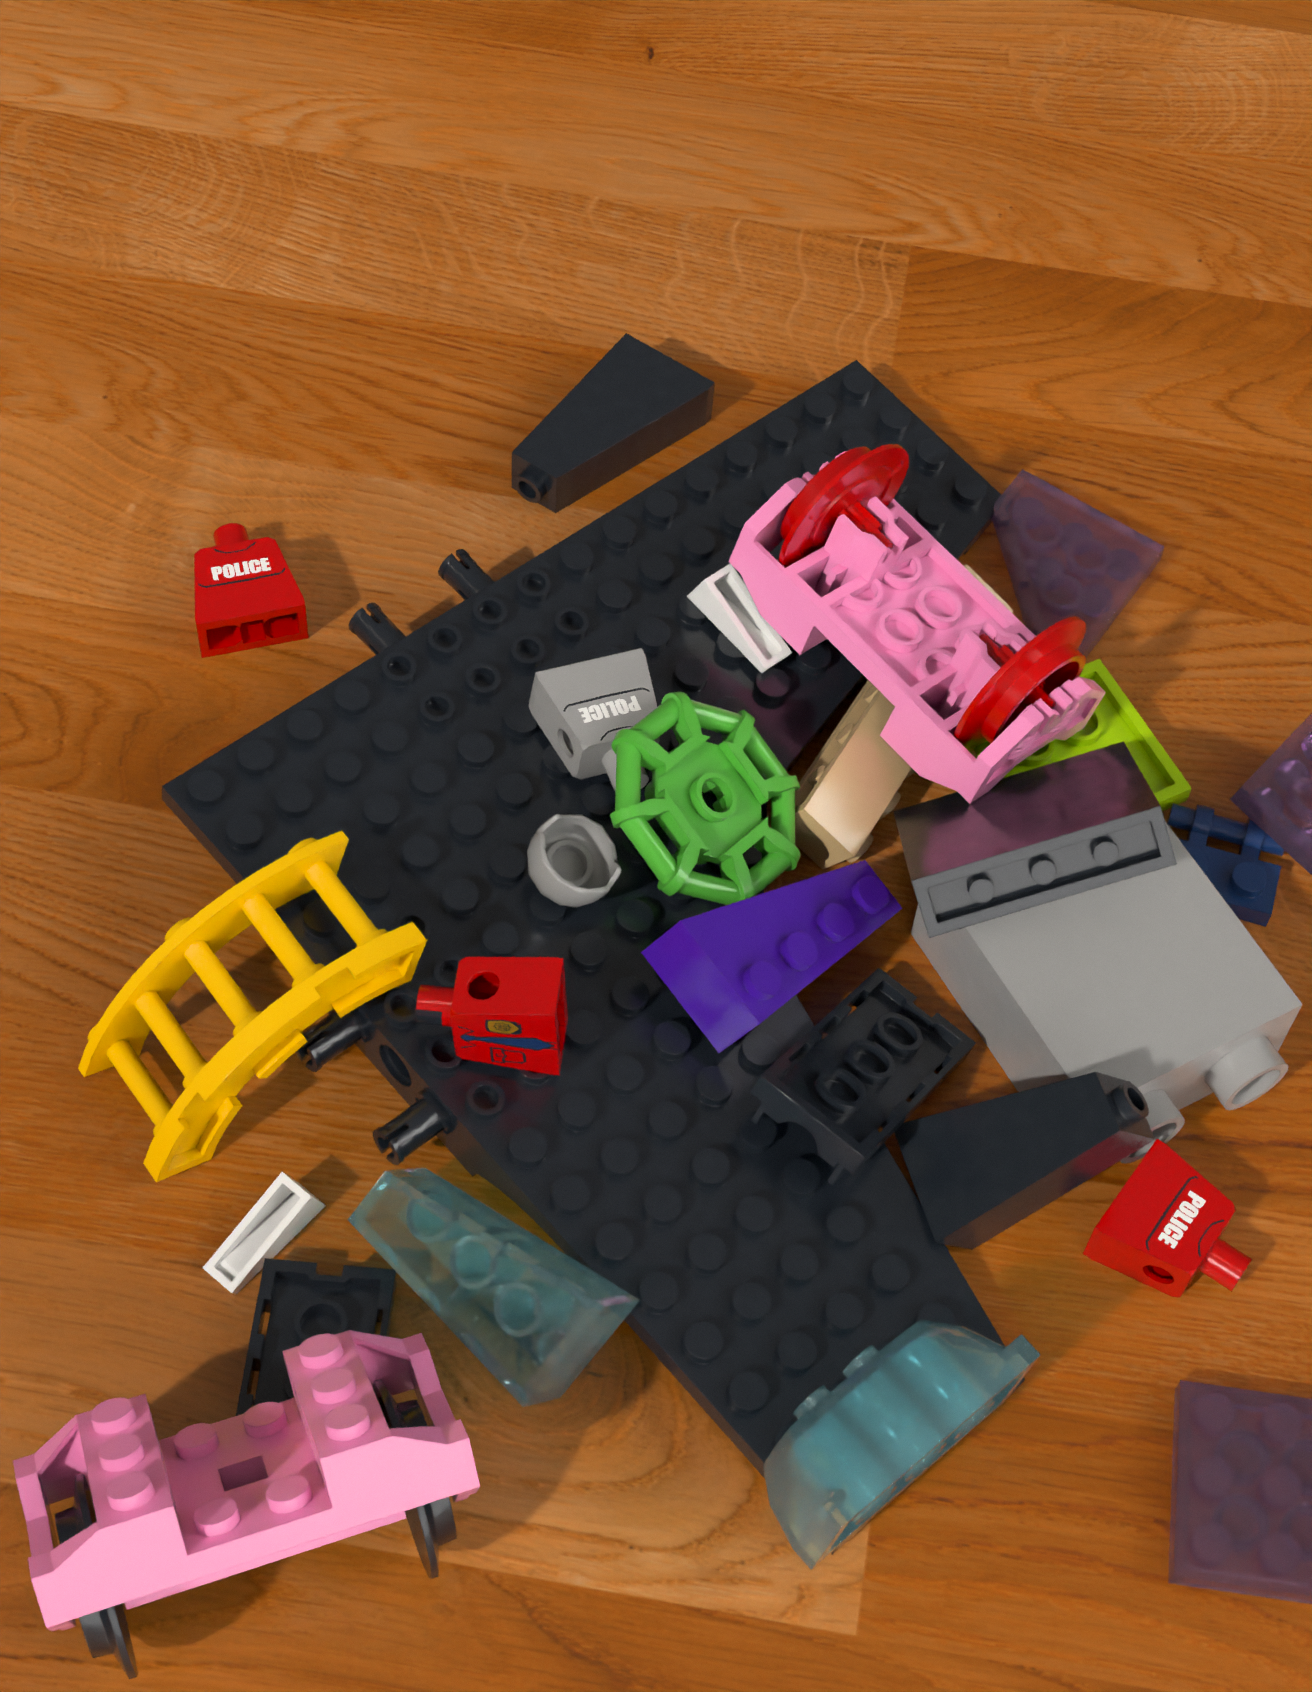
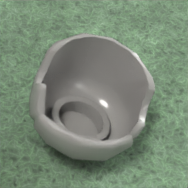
(572, 860)

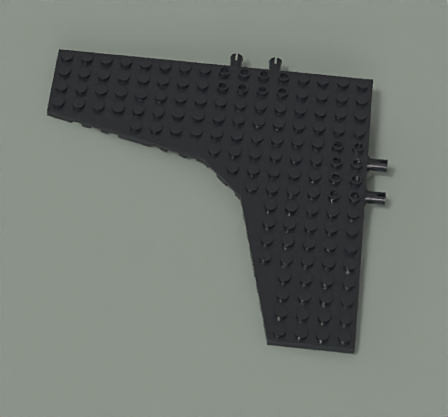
(439, 776)

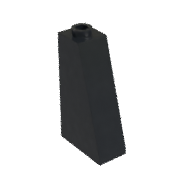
(610, 423)
(1018, 1152)

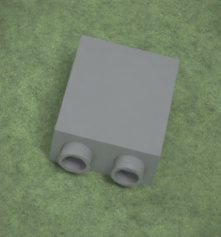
(1126, 984)

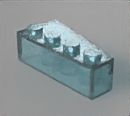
(494, 1284)

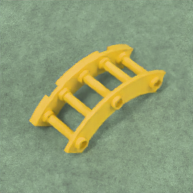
(262, 1039)

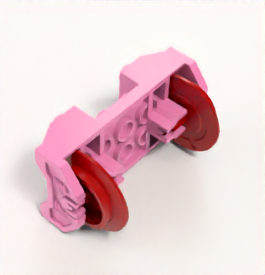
(912, 623)

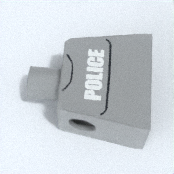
(588, 704)

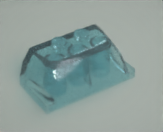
(884, 1428)

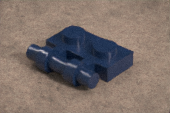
(1240, 878)

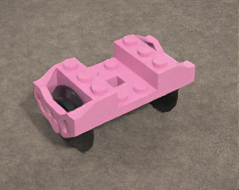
(243, 1486)

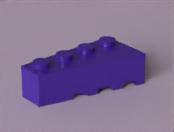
(758, 953)

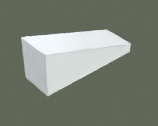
(732, 610)
(263, 1232)

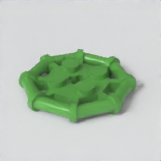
(737, 771)

